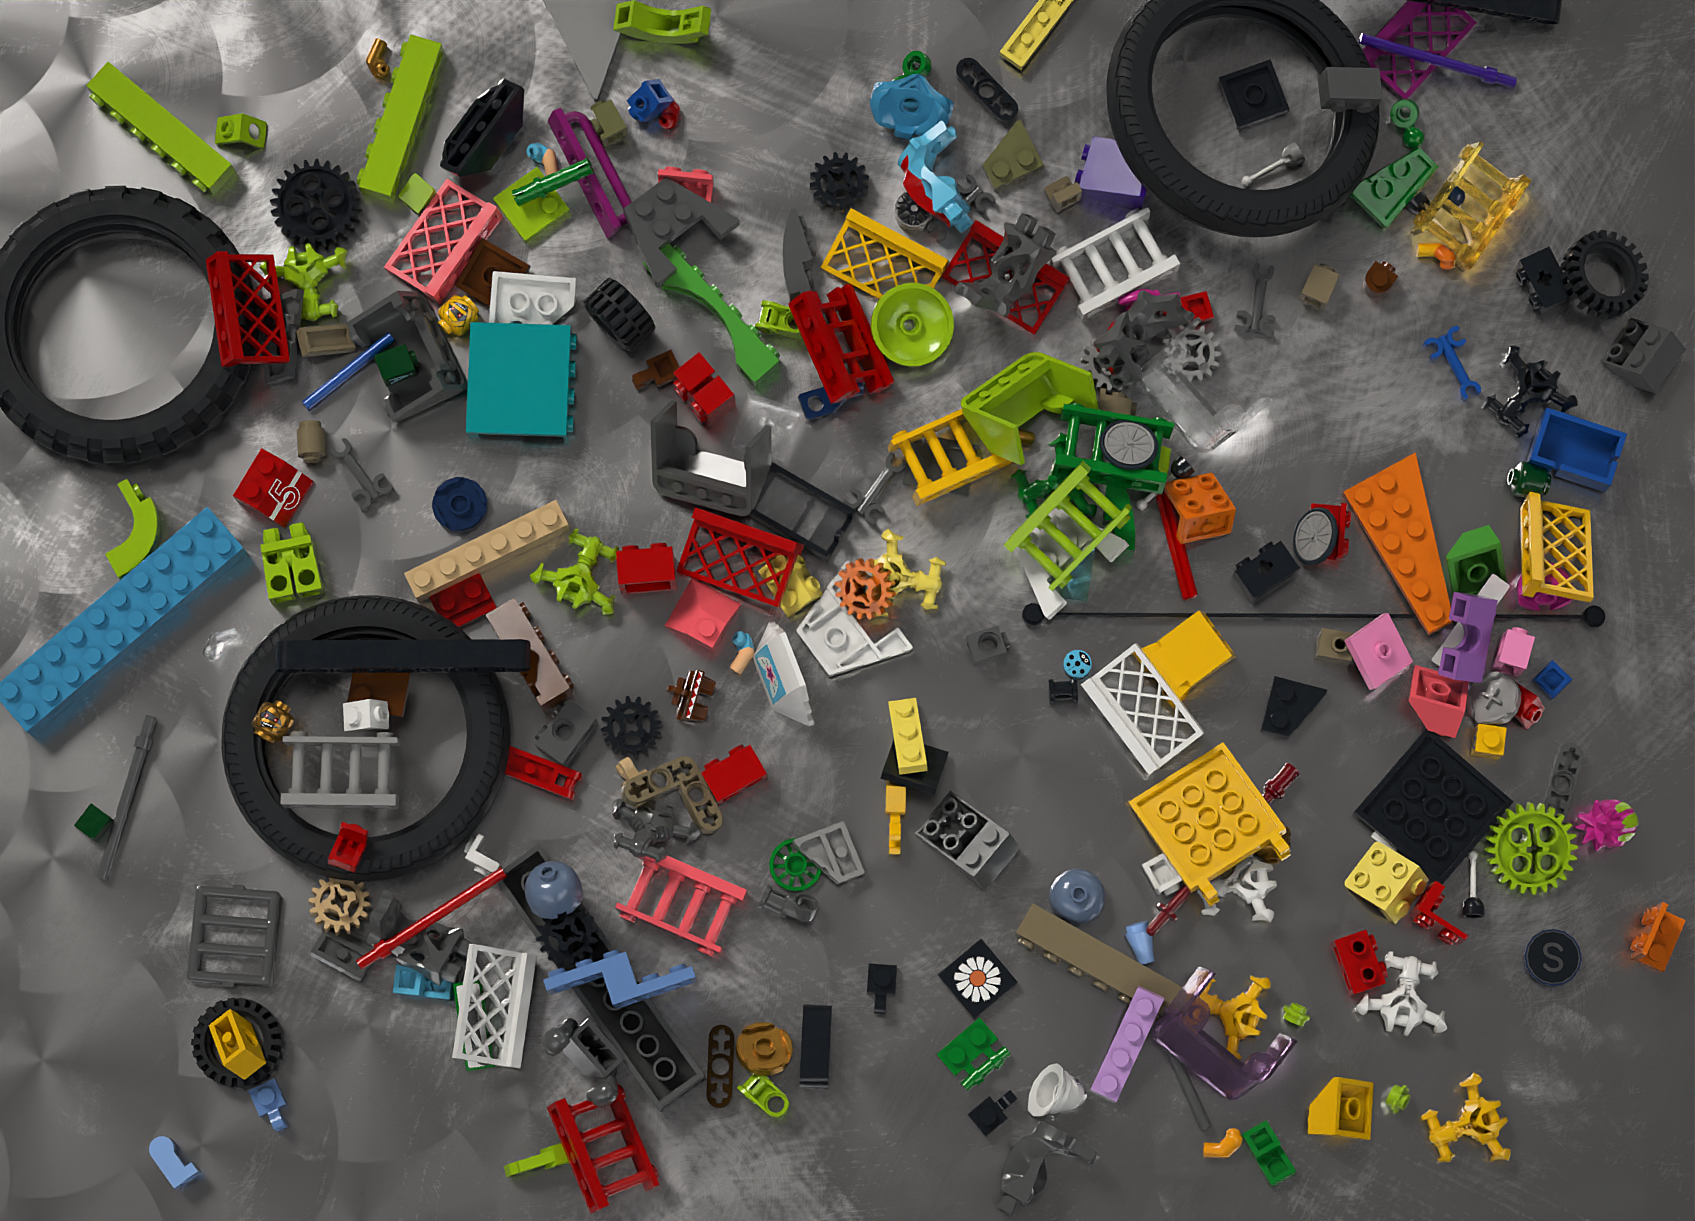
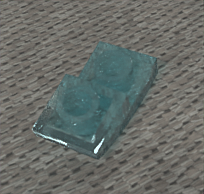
(1079, 585)

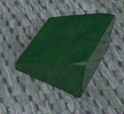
(93, 822)

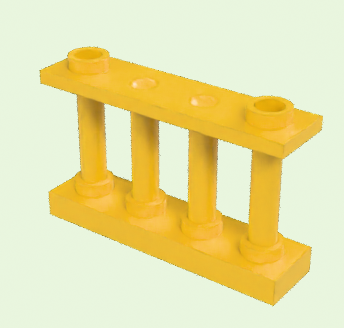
(951, 478)

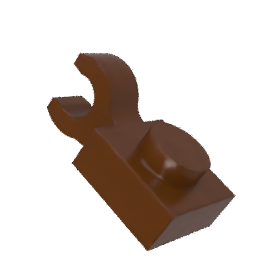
(659, 370)

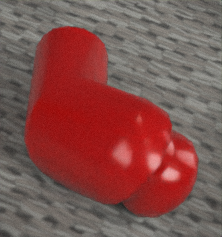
(670, 116)

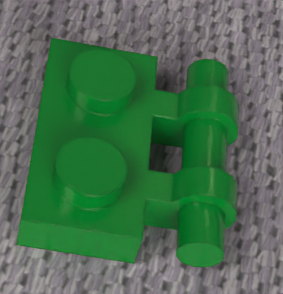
(967, 1047)

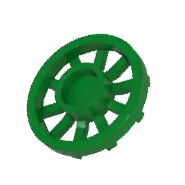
(794, 865)

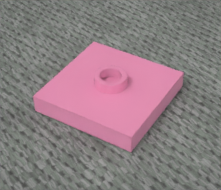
(1378, 651)

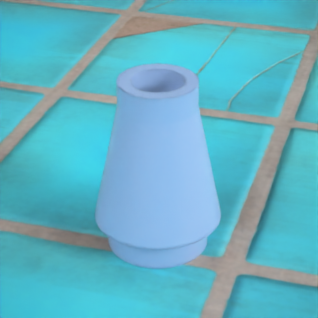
(1140, 942)

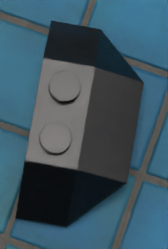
(484, 130)

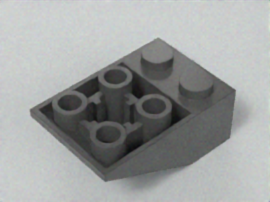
(968, 840)

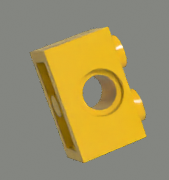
(237, 1044)

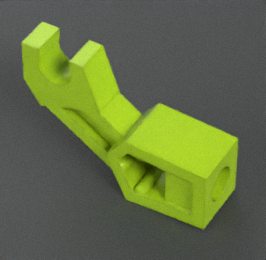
(549, 1158)

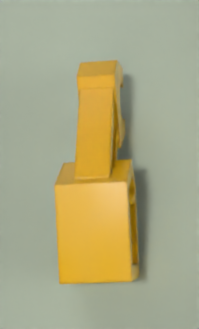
(895, 807)

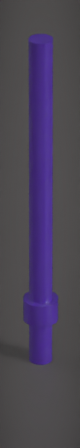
(1487, 74)

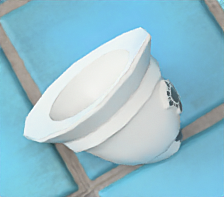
(1055, 1092)

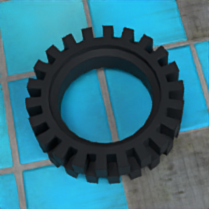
(1628, 262)
(203, 1039)

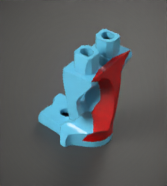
(934, 193)

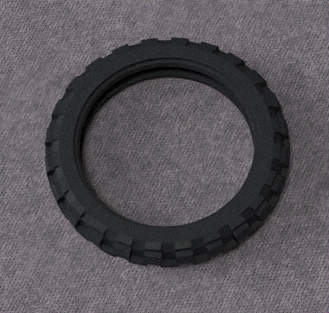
(141, 436)

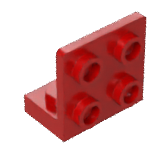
(1426, 919)

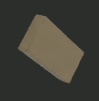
(325, 340)

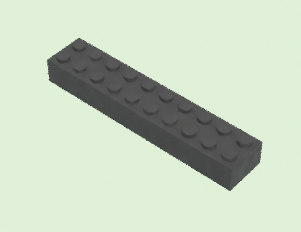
(635, 1030)

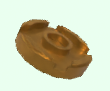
(764, 1049)

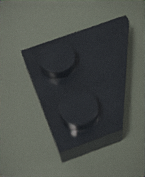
(1289, 706)

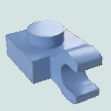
(268, 1101)

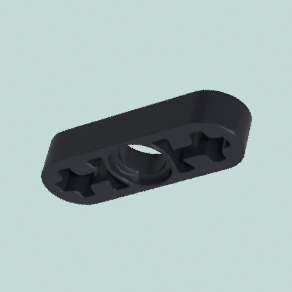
(967, 81)

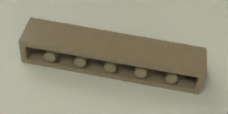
(1091, 958)

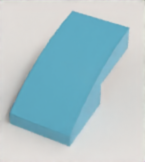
(411, 982)

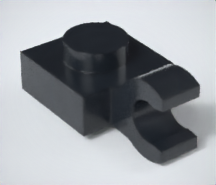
(881, 983)
(990, 1114)

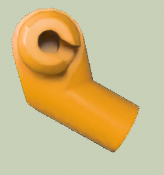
(1226, 1147)

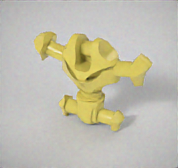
(905, 578)

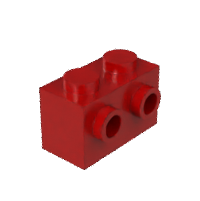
(733, 773)
(1359, 962)

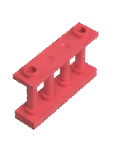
(703, 883)

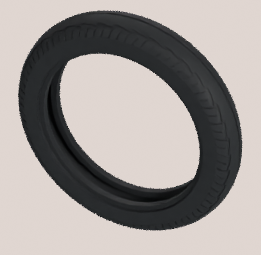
(1189, 190)
(387, 854)

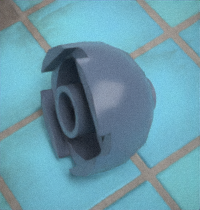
(553, 889)
(1077, 896)

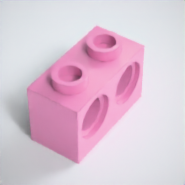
(1513, 652)

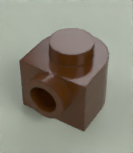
(1379, 279)

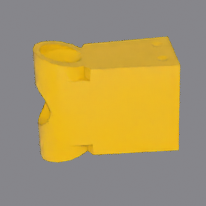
(1188, 654)

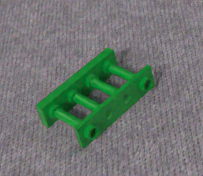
(1105, 473)

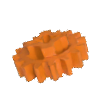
(872, 596)

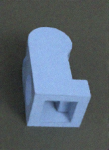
(165, 1154)

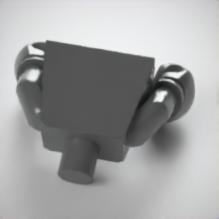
(589, 1053)

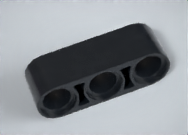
(815, 1046)

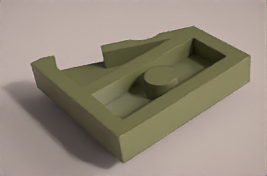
(1012, 158)

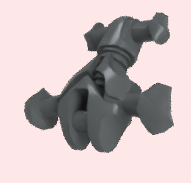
(650, 828)

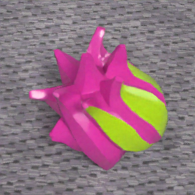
(1608, 824)

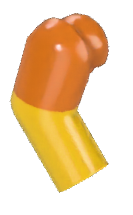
(1439, 251)

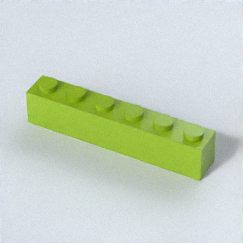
(401, 118)
(160, 128)

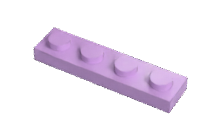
(1127, 1043)

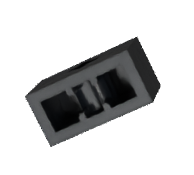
(1542, 266)
(1256, 584)

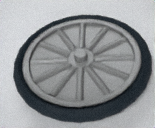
(1128, 445)
(1315, 536)

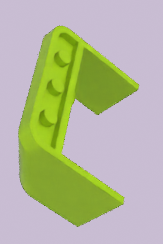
(1019, 394)

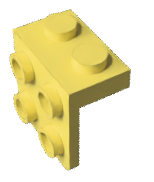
(1387, 881)

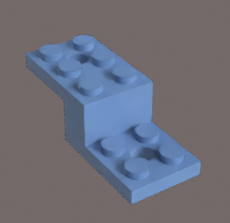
(619, 979)

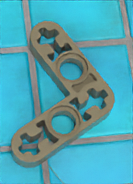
(683, 783)

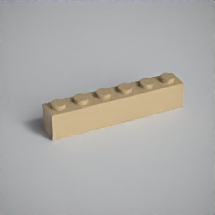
(488, 551)

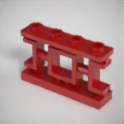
(825, 347)

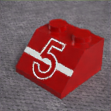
(272, 488)

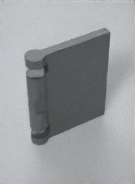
(931, 465)

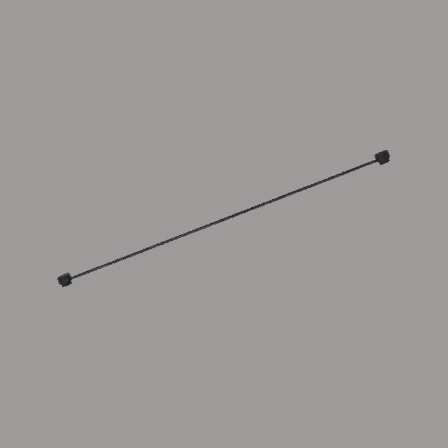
(1033, 616)

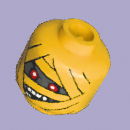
(457, 315)

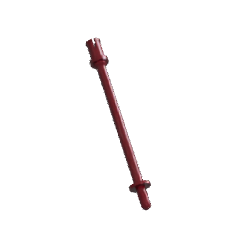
(1273, 790)

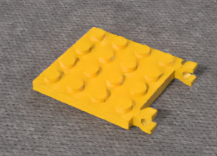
(1209, 819)

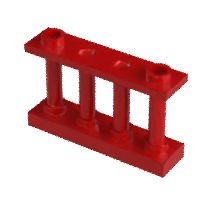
(585, 1167)

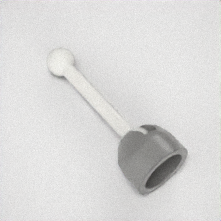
(1291, 156)

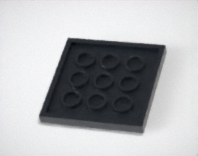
(1433, 807)

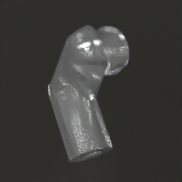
(217, 642)

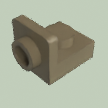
(1063, 193)

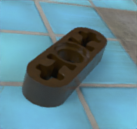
(727, 1088)

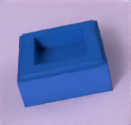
(1552, 680)

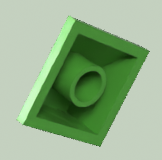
(1474, 560)

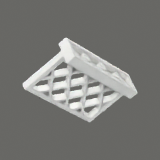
(1123, 723)
(515, 1014)

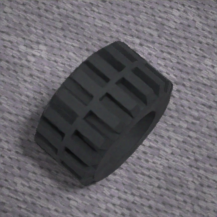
(619, 314)

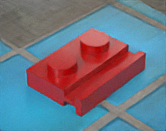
(464, 601)

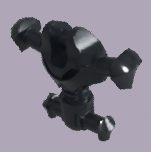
(1534, 385)

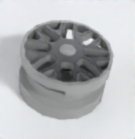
(910, 215)

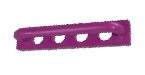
(590, 185)

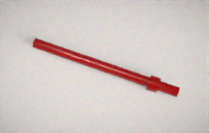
(384, 948)

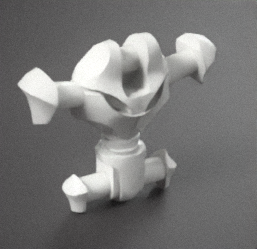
(1250, 883)
(1403, 1004)

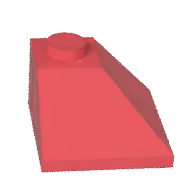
(702, 615)
(1438, 700)

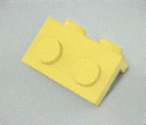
(801, 586)

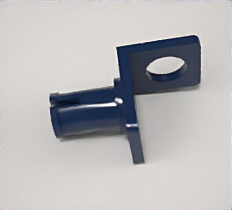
(827, 407)

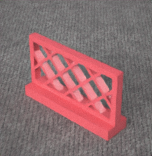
(455, 263)

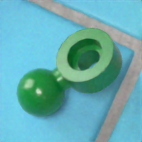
(912, 62)
(1413, 136)

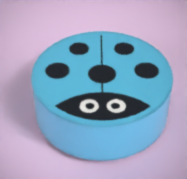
(1077, 664)

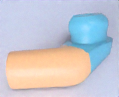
(543, 155)
(745, 651)

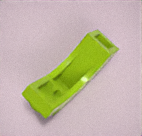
(661, 25)
(144, 535)

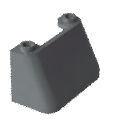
(411, 322)

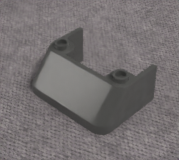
(705, 477)

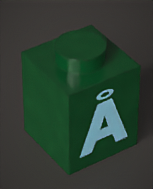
(397, 364)

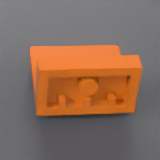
(1202, 507)
(1657, 938)

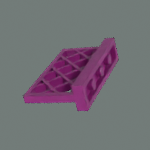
(1394, 29)

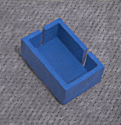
(1576, 449)

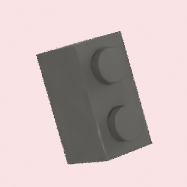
(1350, 89)

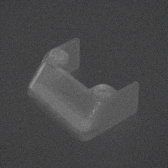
(1183, 404)

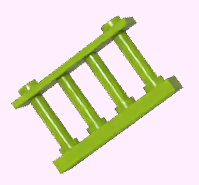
(1060, 499)

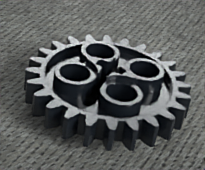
(301, 223)

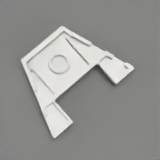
(1051, 601)
(838, 638)

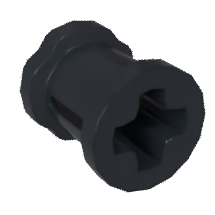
(1063, 691)

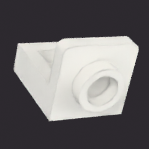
(365, 715)
(483, 864)
(1162, 875)

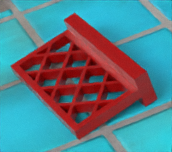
(993, 240)
(226, 306)
(749, 535)

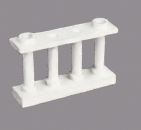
(1137, 277)

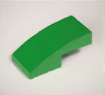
(1269, 1154)

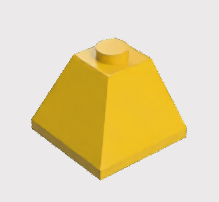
(1342, 1110)

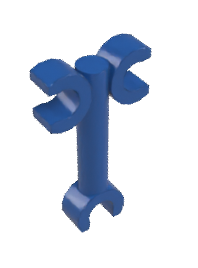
(1447, 345)

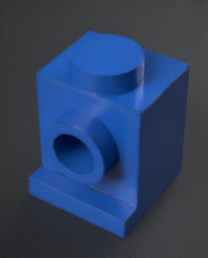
(649, 101)

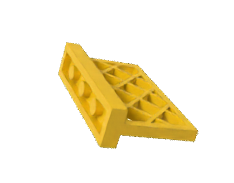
(890, 239)
(1535, 546)

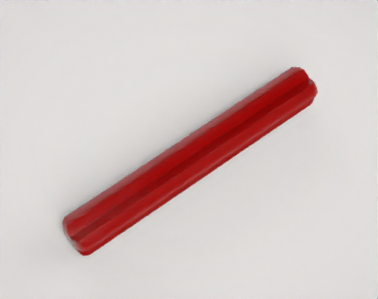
(1177, 550)

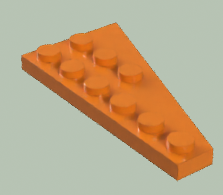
(1399, 525)

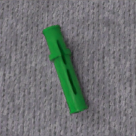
(552, 182)

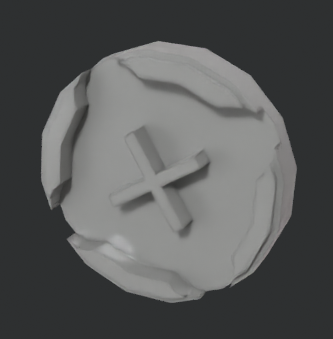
(1494, 699)

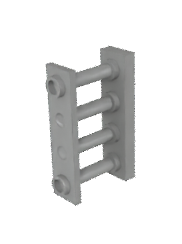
(354, 795)

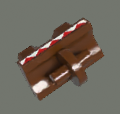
(695, 684)

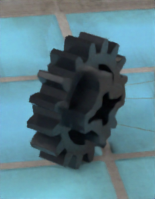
(848, 189)
(621, 719)
(564, 947)

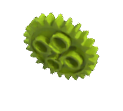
(1556, 846)

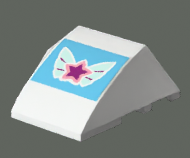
(782, 676)

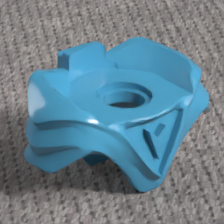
(909, 115)

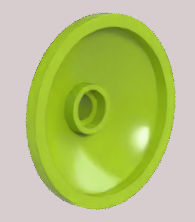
(931, 321)

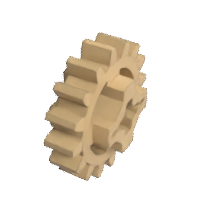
(330, 908)

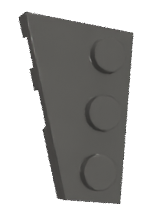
(292, 310)

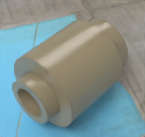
(310, 441)

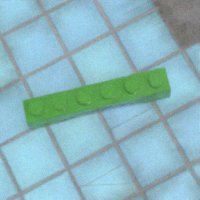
(753, 358)

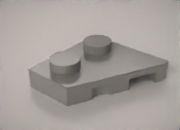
(832, 852)

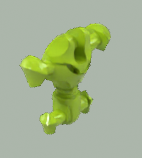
(305, 272)
(577, 582)

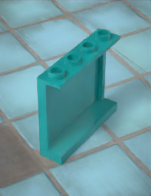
(520, 379)

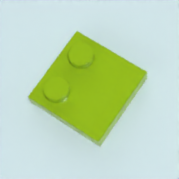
(532, 216)

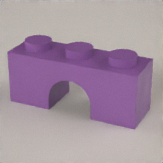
(1468, 659)

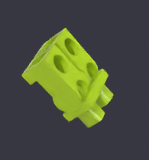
(290, 555)

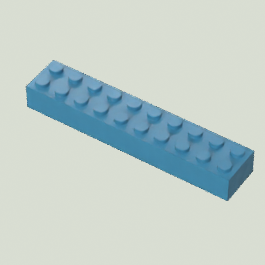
(119, 621)

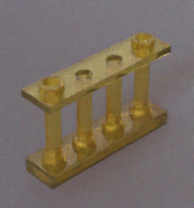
(1496, 209)

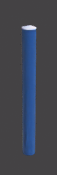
(348, 371)

